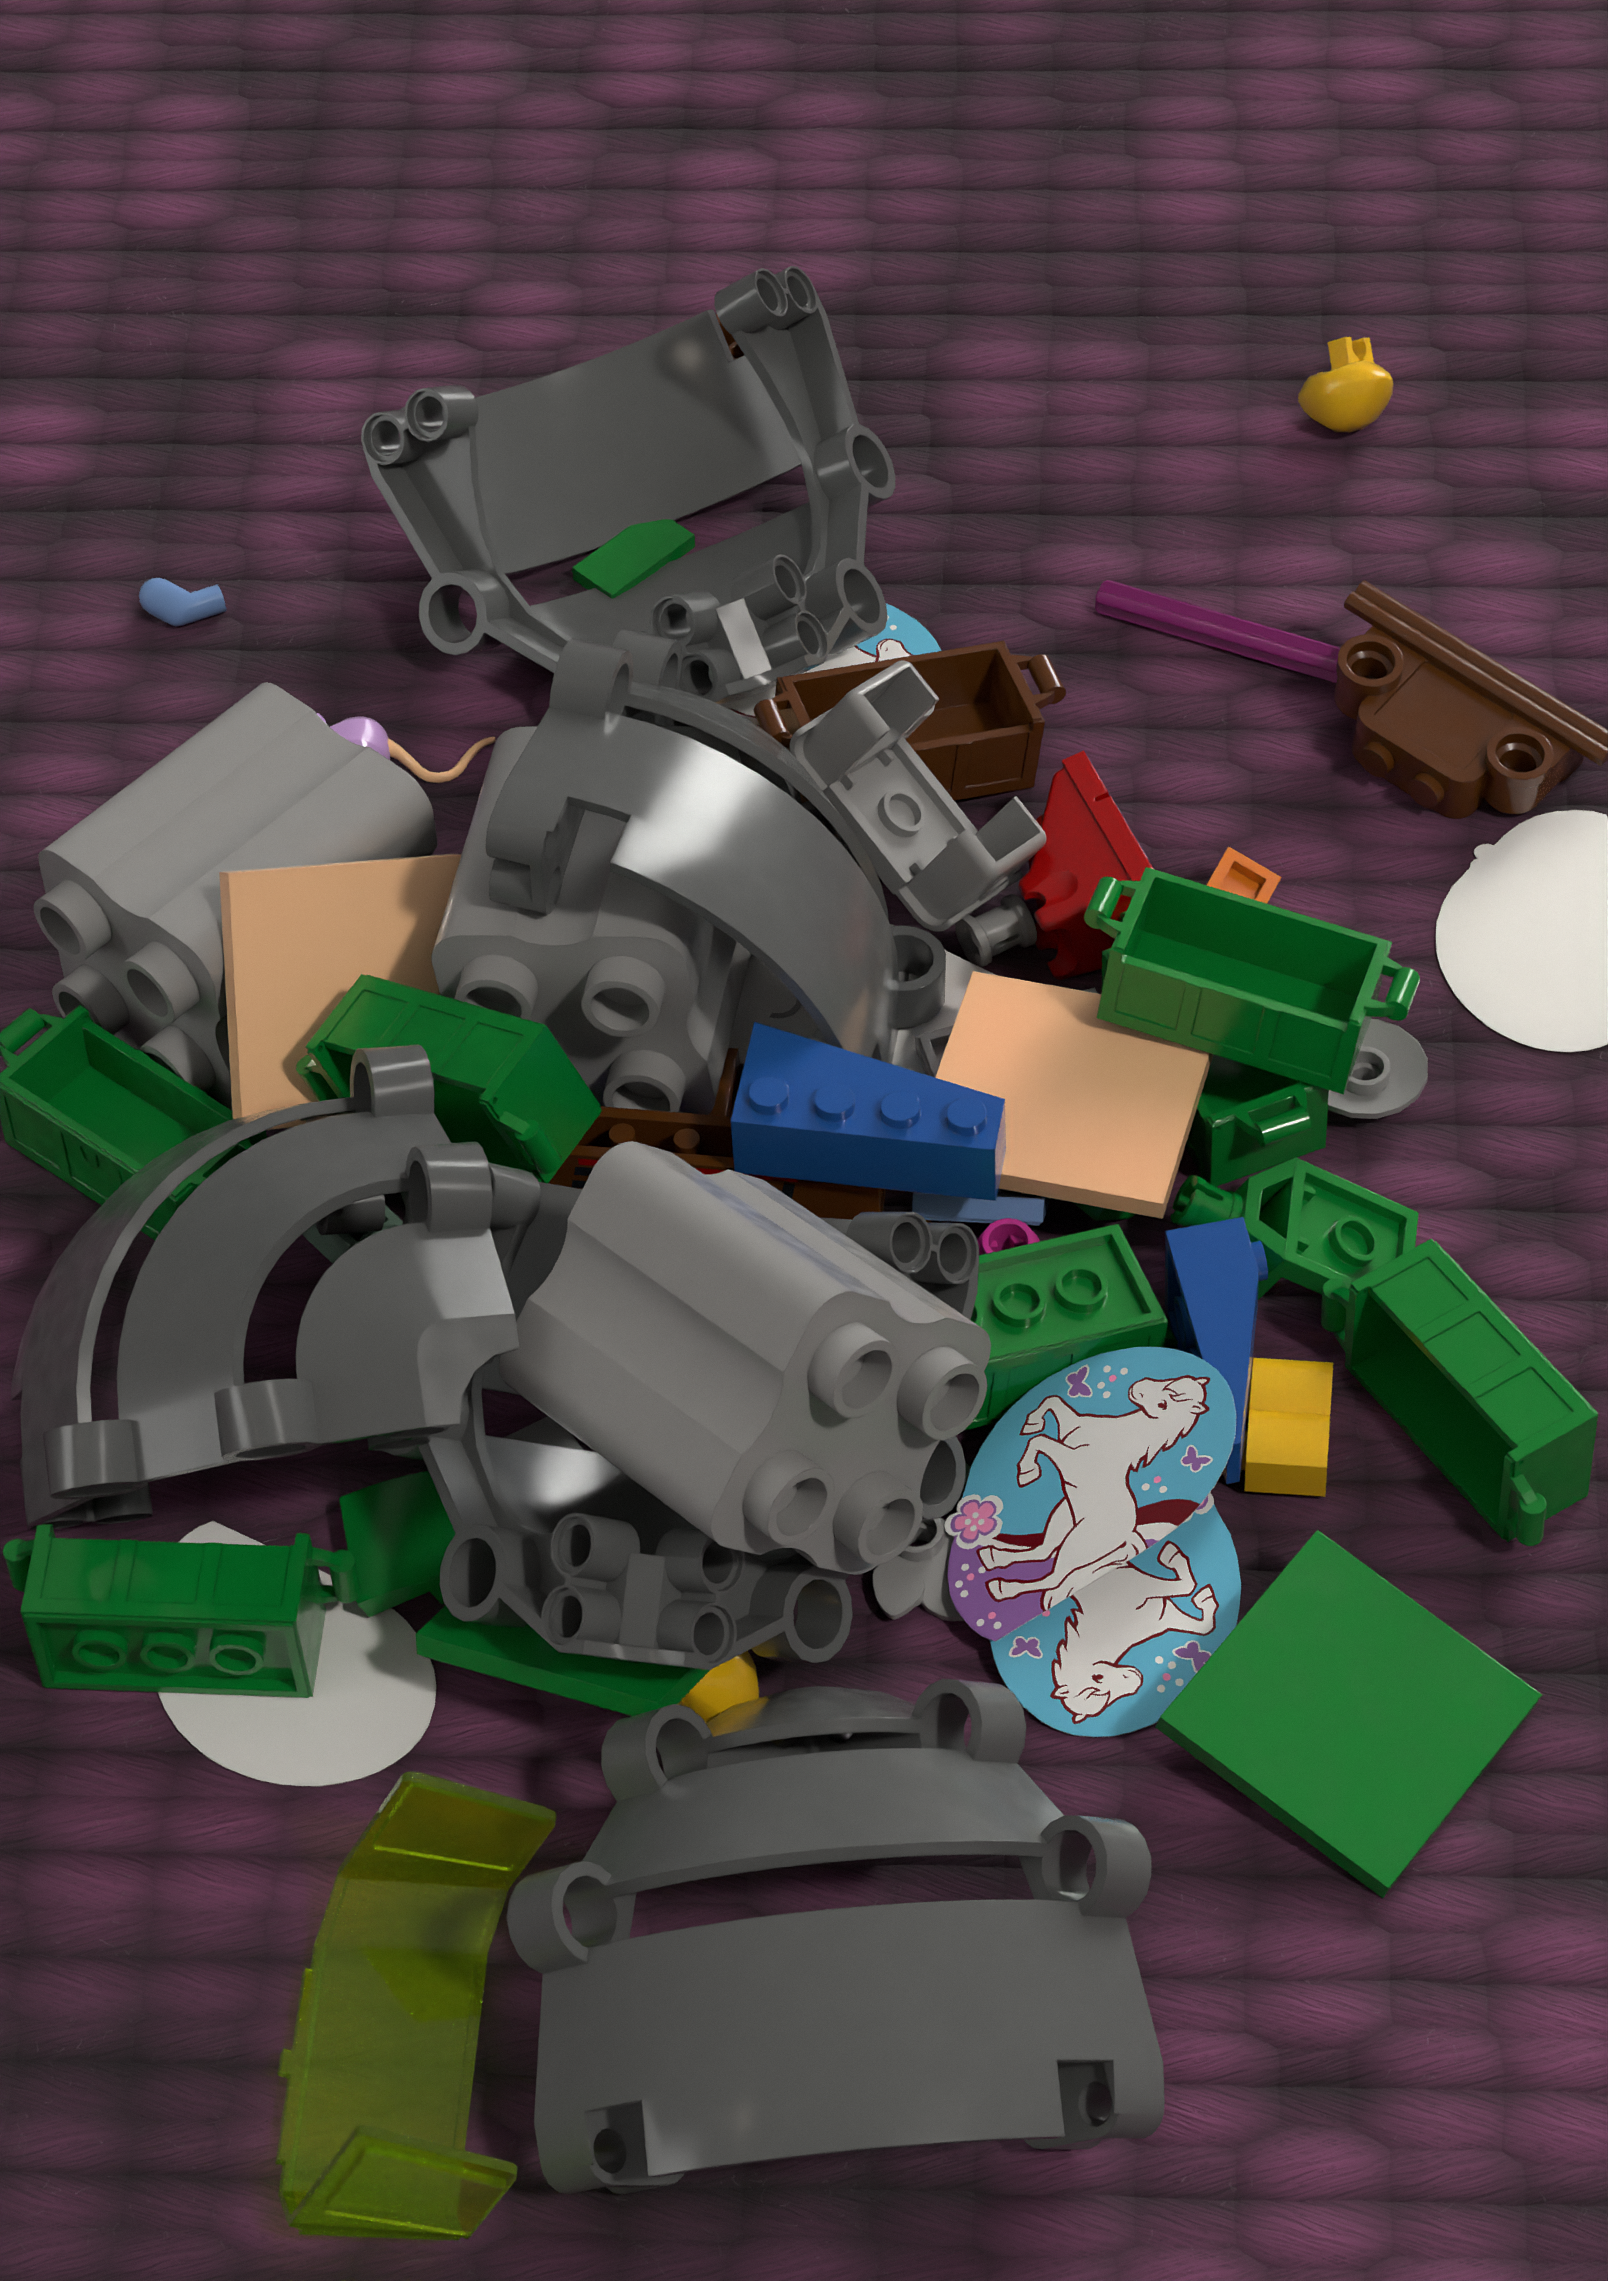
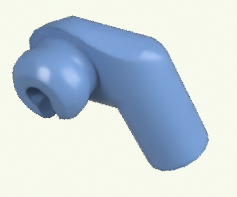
(177, 605)

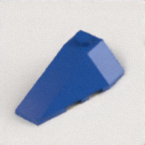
(1214, 1306)

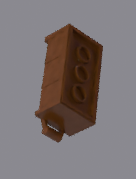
(981, 730)

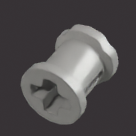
(996, 930)

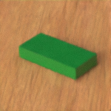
(633, 556)

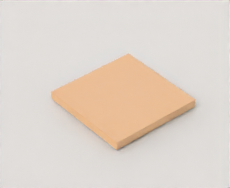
(299, 946)
(1087, 1102)

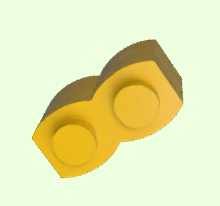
(1288, 1427)

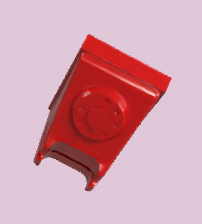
(1082, 845)

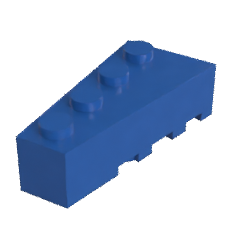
(862, 1121)

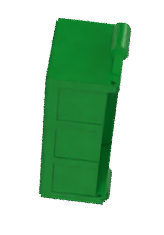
(1244, 977)
(491, 1071)
(100, 1108)
(1251, 1118)
(1060, 1306)
(1466, 1388)
(177, 1613)

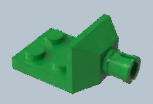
(1307, 1222)

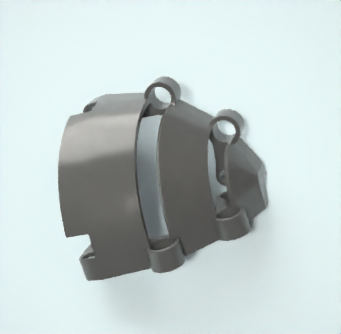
(642, 440)
(712, 838)
(379, 1340)
(594, 1554)
(839, 2018)

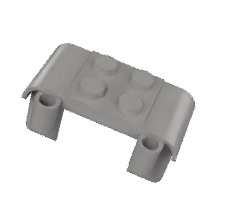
(899, 808)

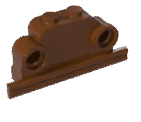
(1451, 718)

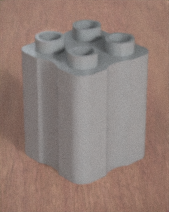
(139, 879)
(615, 970)
(746, 1361)

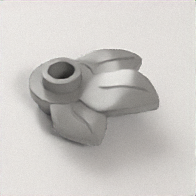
(918, 1576)

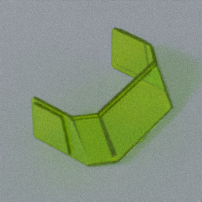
(395, 2019)

